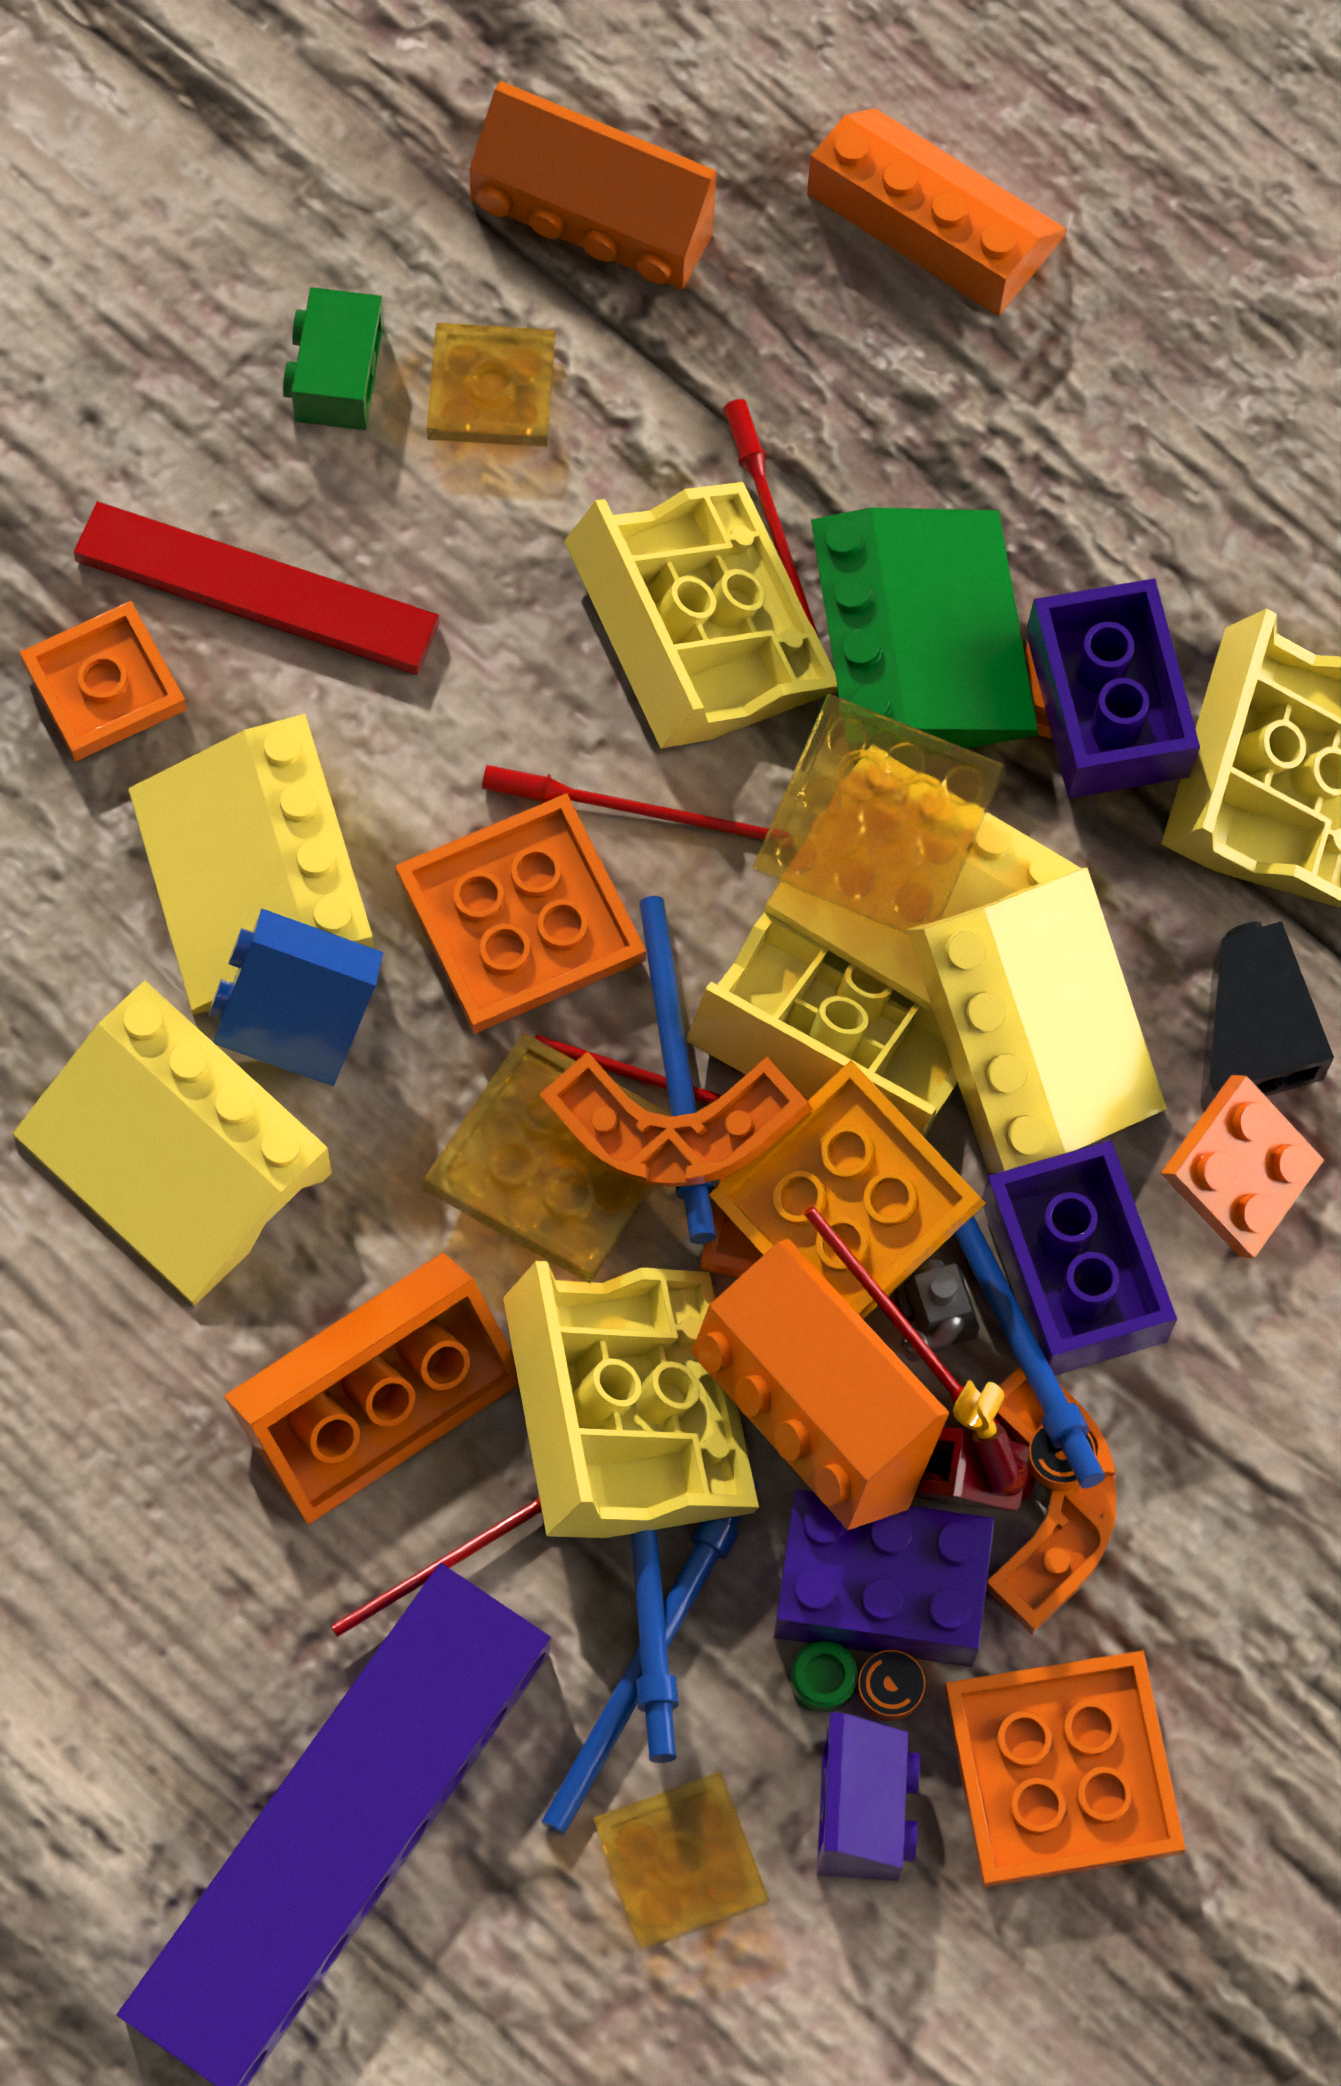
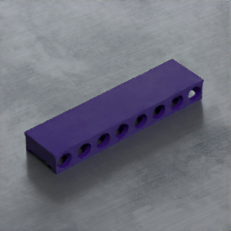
(336, 1831)

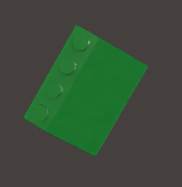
(926, 621)

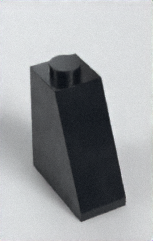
(1261, 1016)

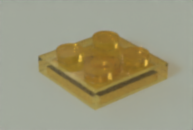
(491, 384)
(680, 1861)

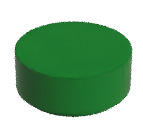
(823, 1676)

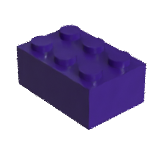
(1112, 688)
(1079, 1257)
(888, 1584)

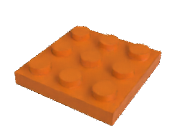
(520, 913)
(1063, 1769)

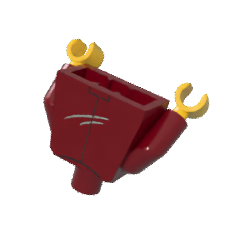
(977, 1465)

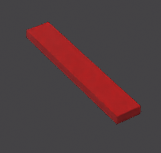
(257, 588)

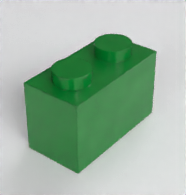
(336, 358)

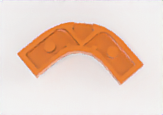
(680, 1147)
(1075, 1524)

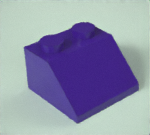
(864, 1800)

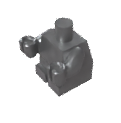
(937, 1307)

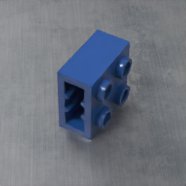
(295, 996)

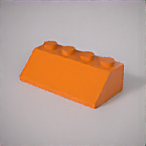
(593, 186)
(931, 208)
(375, 1387)
(821, 1387)

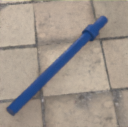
(674, 1053)
(1062, 1419)
(712, 1542)
(656, 1688)

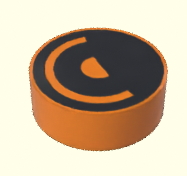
(1050, 1464)
(891, 1685)

